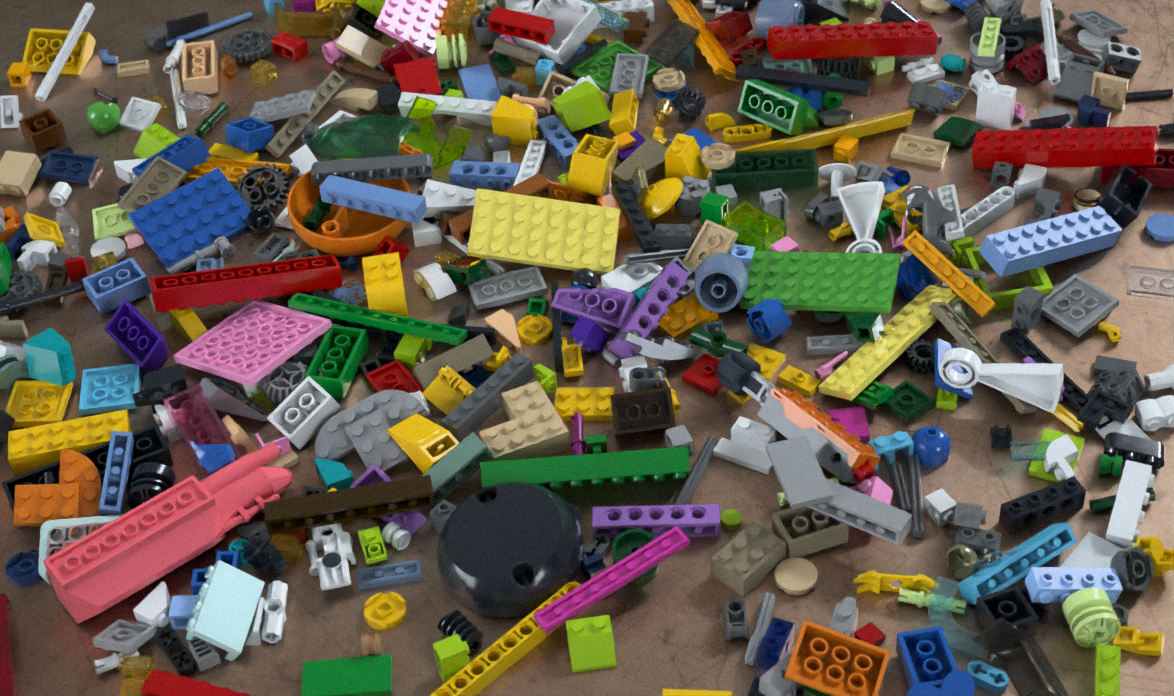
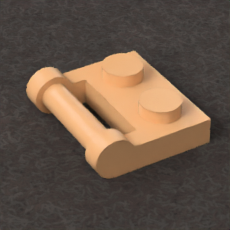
(541, 105)
(238, 435)

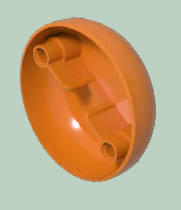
(343, 229)

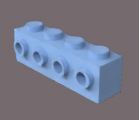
(1057, 584)

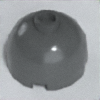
(1133, 568)

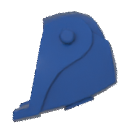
(213, 456)

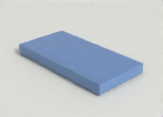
(479, 83)

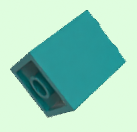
(49, 358)

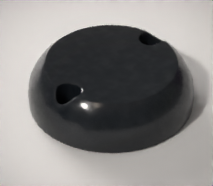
(509, 549)

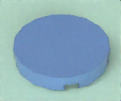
(1161, 227)

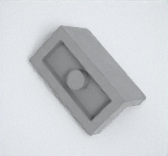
(870, 172)

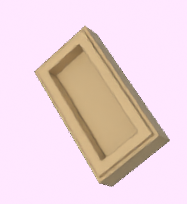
(133, 68)

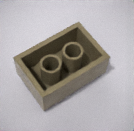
(807, 531)
(748, 559)

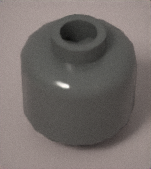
(473, 153)

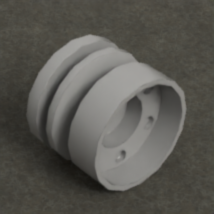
(981, 63)

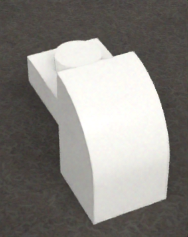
(36, 253)
(1057, 457)

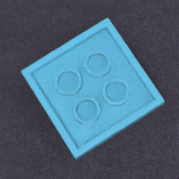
(109, 388)

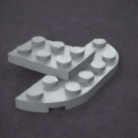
(365, 429)

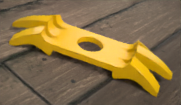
(881, 582)

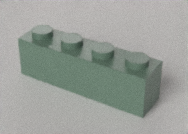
(457, 466)

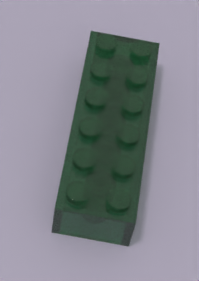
(769, 171)

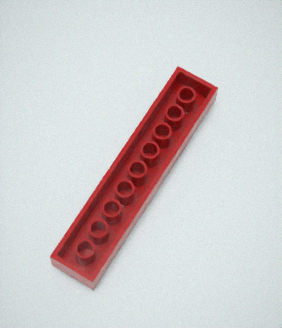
(851, 40)
(1067, 147)
(245, 283)

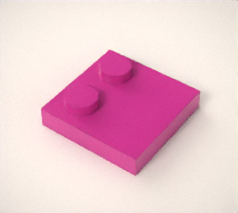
(853, 419)

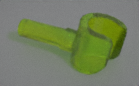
(262, 397)

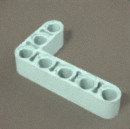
(62, 535)

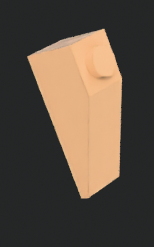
(505, 330)

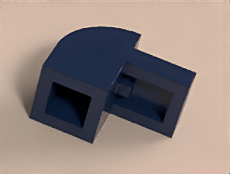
(1090, 113)

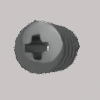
(975, 15)

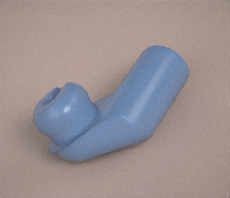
(105, 58)

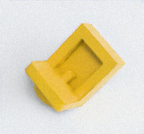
(497, 360)

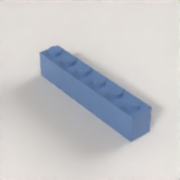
(373, 199)

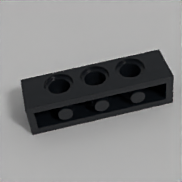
(1042, 505)

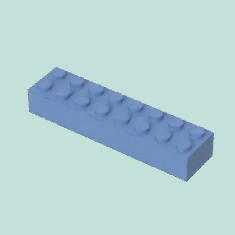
(1050, 241)

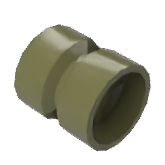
(489, 5)

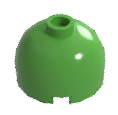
(103, 116)

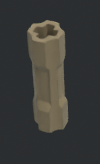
(506, 48)

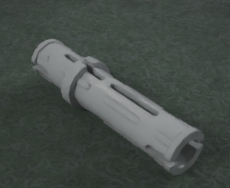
(191, 261)

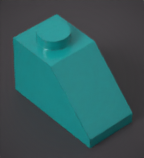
(333, 474)

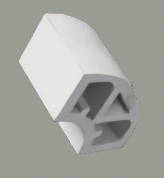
(434, 281)

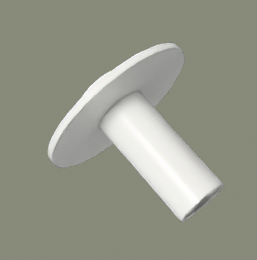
(837, 174)

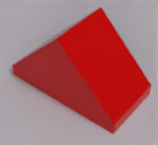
(77, 268)

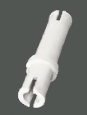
(173, 59)

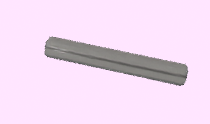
(759, 628)

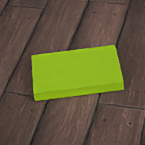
(1037, 467)

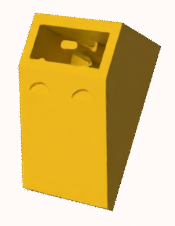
(423, 440)

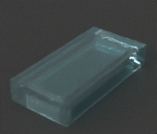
(1029, 450)

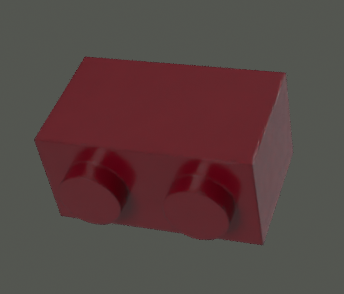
(400, 53)

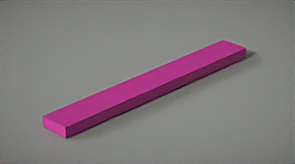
(611, 579)

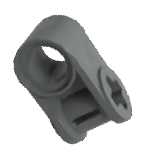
(647, 378)
(736, 622)

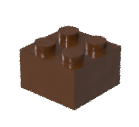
(43, 130)

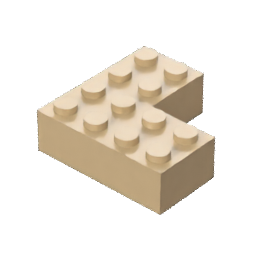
(533, 426)

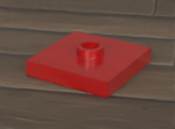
(704, 374)

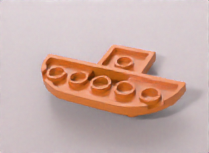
(74, 496)

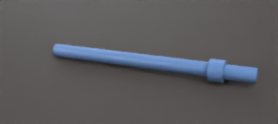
(186, 37)

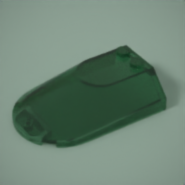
(363, 137)

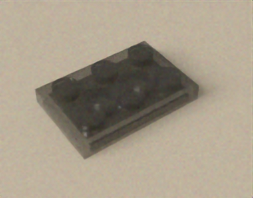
(672, 42)

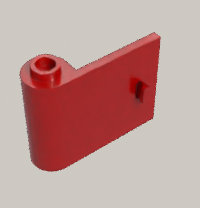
(418, 76)

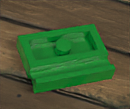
(874, 394)

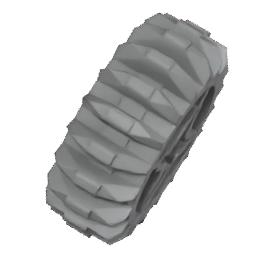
(283, 381)

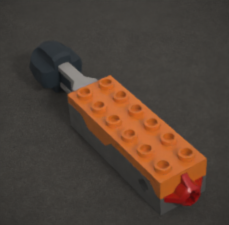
(795, 417)

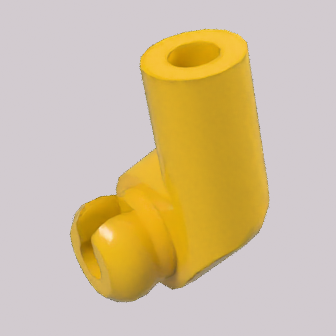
(658, 136)
(1113, 331)

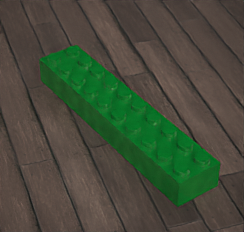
(590, 468)

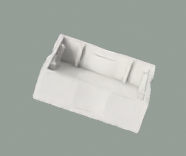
(572, 22)

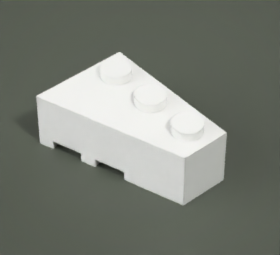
(447, 198)

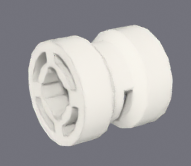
(398, 537)

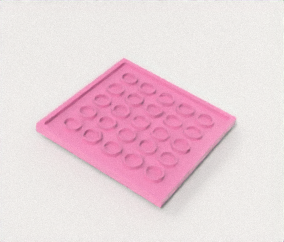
(252, 341)

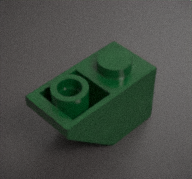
(864, 326)

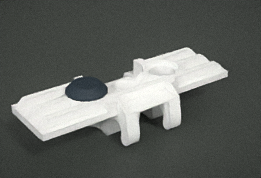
(337, 547)

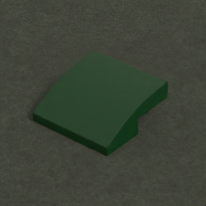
(957, 130)

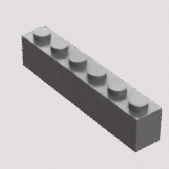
(487, 397)

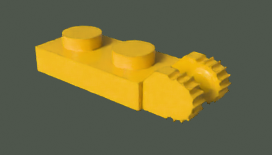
(572, 359)

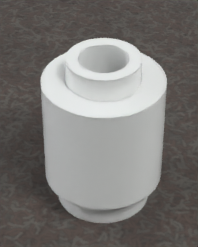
(60, 194)

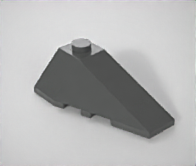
(226, 398)

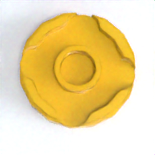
(534, 329)
(385, 610)

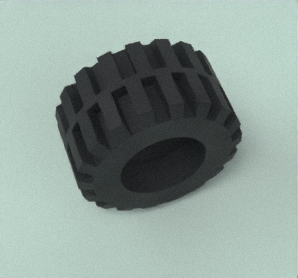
(845, 67)

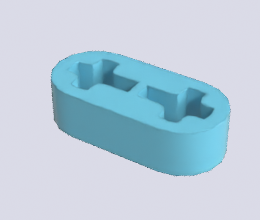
(987, 677)

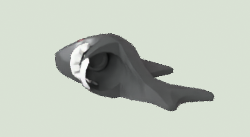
(934, 214)

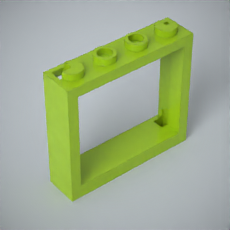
(1004, 299)

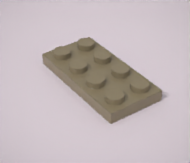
(155, 182)

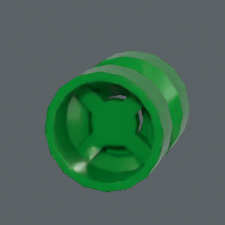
(1105, 465)

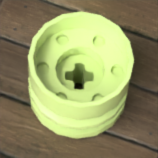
(450, 51)
(1091, 617)

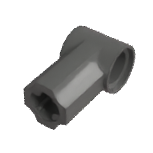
(309, 131)

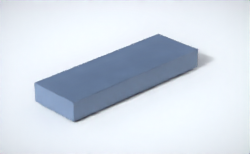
(389, 574)

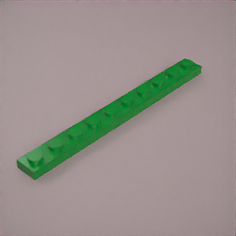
(378, 319)

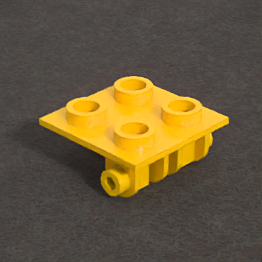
(448, 390)

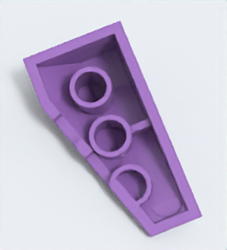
(603, 306)
(410, 520)

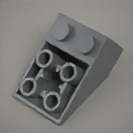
(1078, 76)

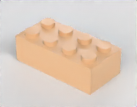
(200, 67)

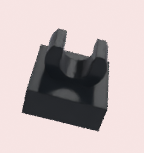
(1000, 437)

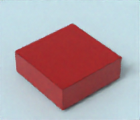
(870, 634)

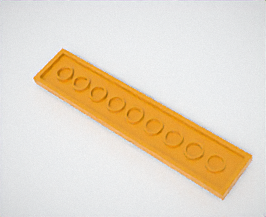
(706, 40)

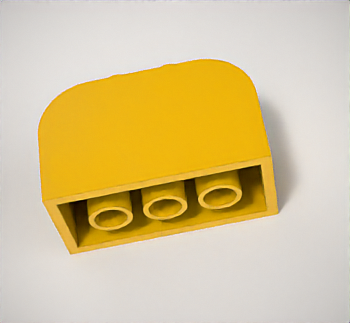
(593, 165)
(385, 283)

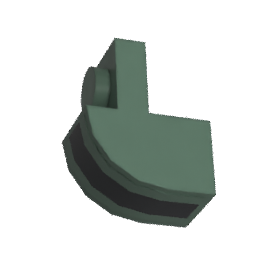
(10, 369)

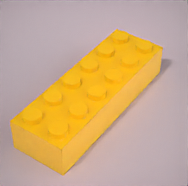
(42, 444)

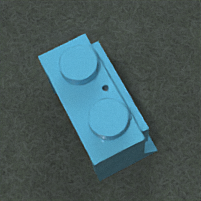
(892, 443)

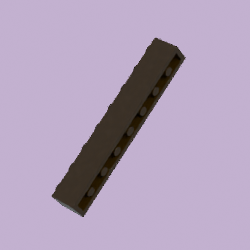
(349, 504)

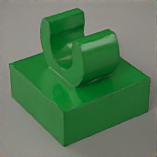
(596, 443)

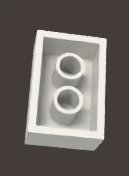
(304, 412)

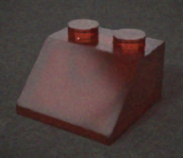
(730, 26)

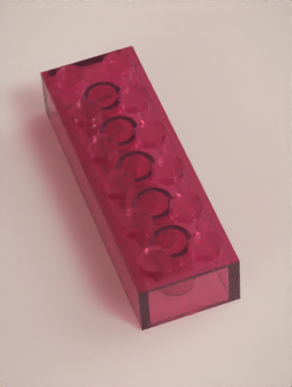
(197, 422)

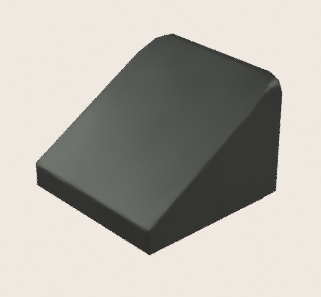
(459, 314)
(369, 366)

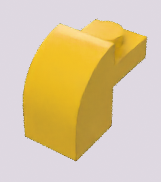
(1162, 558)

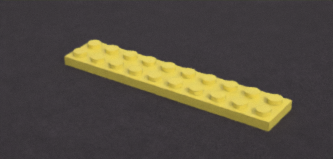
(876, 356)

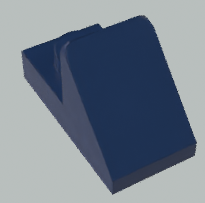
(18, 240)

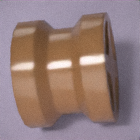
(371, 644)

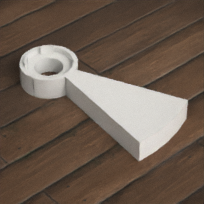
(862, 209)
(1026, 381)

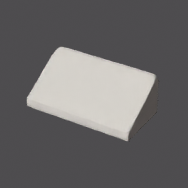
(254, 634)

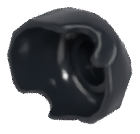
(260, 220)
(584, 277)

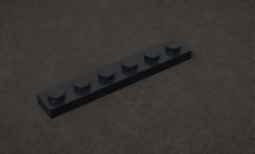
(636, 218)

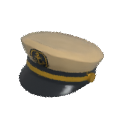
(1086, 199)

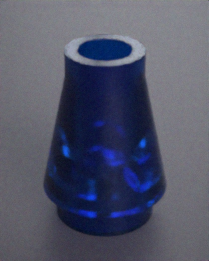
(900, 177)

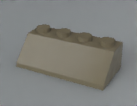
(459, 359)

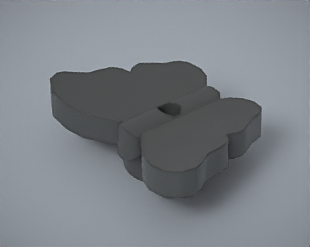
(256, 530)

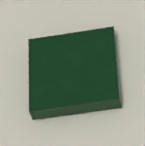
(908, 402)

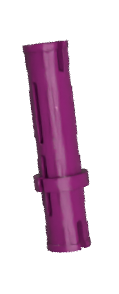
(578, 444)

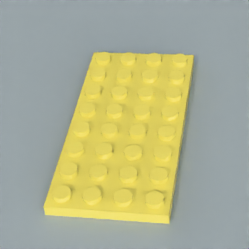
(543, 231)

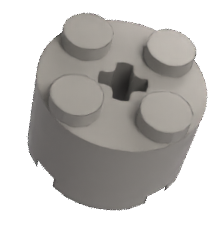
(1004, 8)
(691, 195)

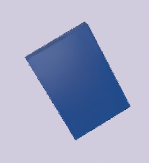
(941, 348)

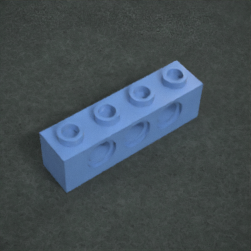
(558, 139)
(483, 174)
(116, 473)

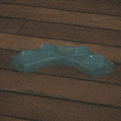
(940, 614)

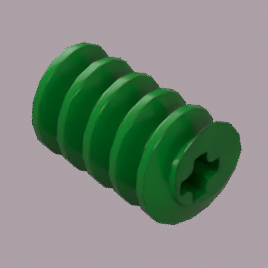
(832, 99)

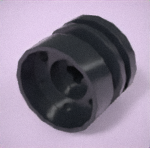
(149, 481)

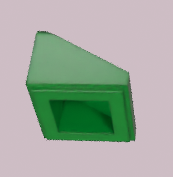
(537, 307)

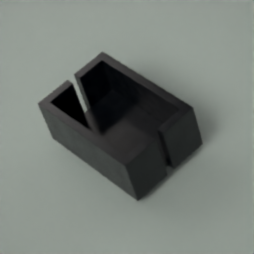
(1121, 200)

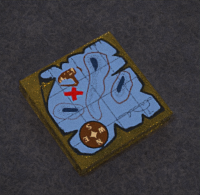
(639, 183)

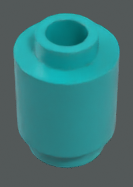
(953, 63)

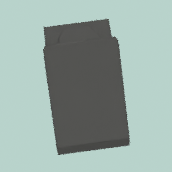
(510, 87)

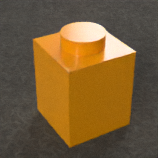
(19, 74)
(846, 149)

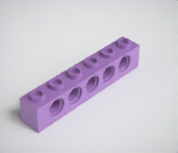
(676, 279)
(693, 520)

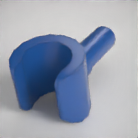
(350, 263)

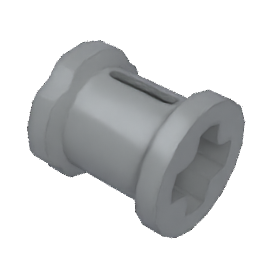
(224, 248)

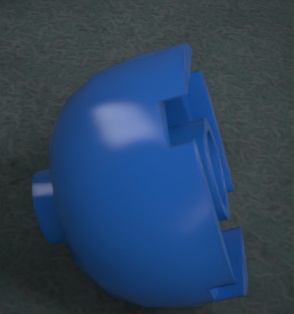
(931, 446)

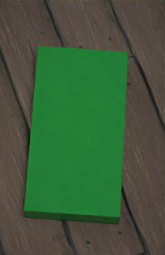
(348, 676)

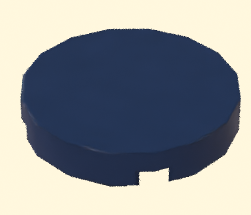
(23, 569)

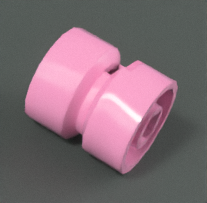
(332, 53)

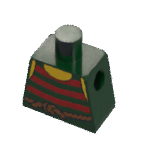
(467, 270)

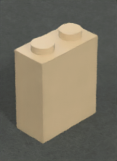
(18, 172)

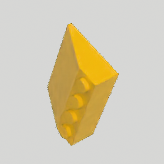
(45, 45)

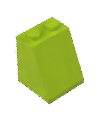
(581, 107)

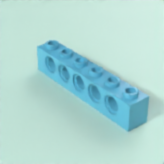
(1018, 562)

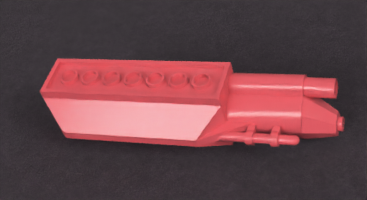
(163, 533)

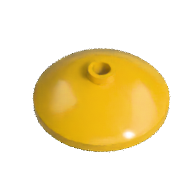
(661, 197)

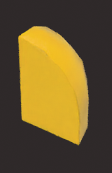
(719, 121)

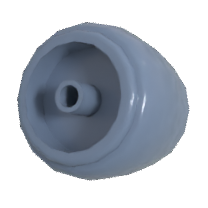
(778, 13)
(720, 282)

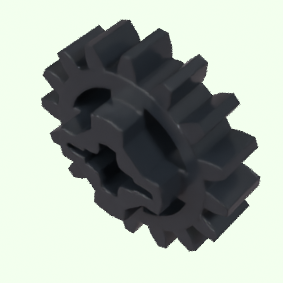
(264, 556)

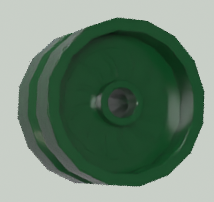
(628, 543)

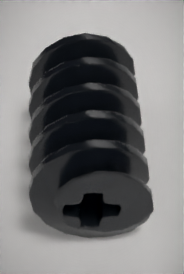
(457, 623)

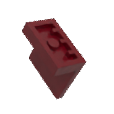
(1031, 63)

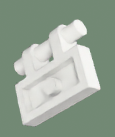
(926, 73)

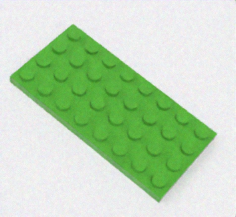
(823, 281)

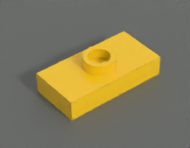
(799, 381)

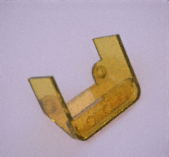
(310, 23)

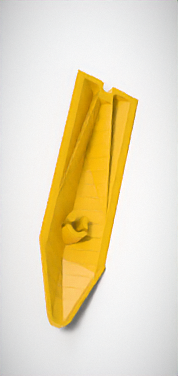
(832, 135)

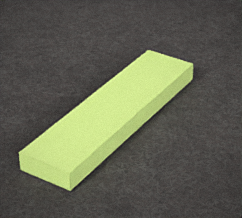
(989, 37)

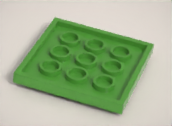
(601, 65)

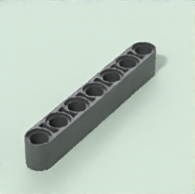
(374, 168)

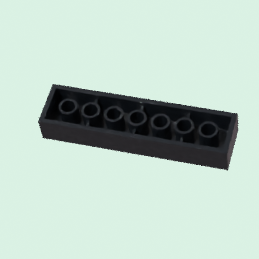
(147, 447)

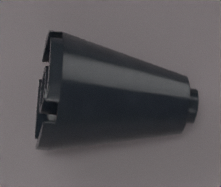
(896, 13)

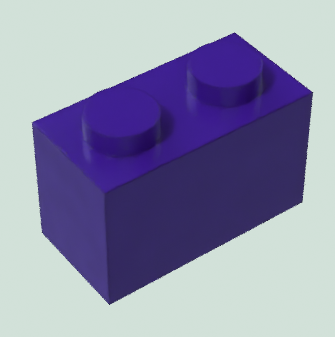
(589, 335)

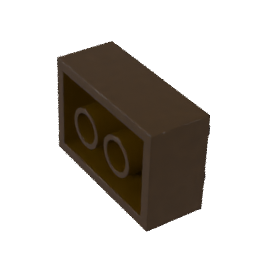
(642, 410)

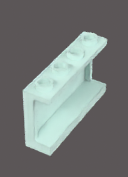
(225, 608)

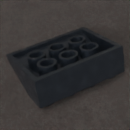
(826, 9)

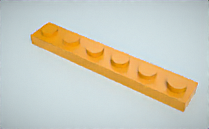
(949, 274)

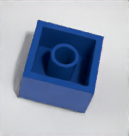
(249, 134)

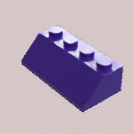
(138, 337)

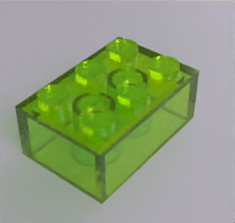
(754, 226)

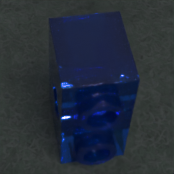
(775, 643)

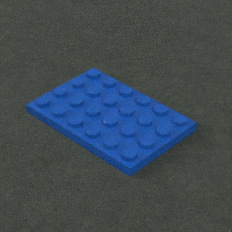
(191, 217)

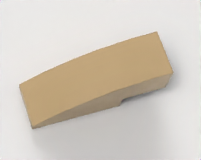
(356, 99)

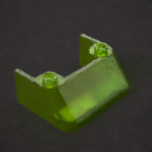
(441, 153)

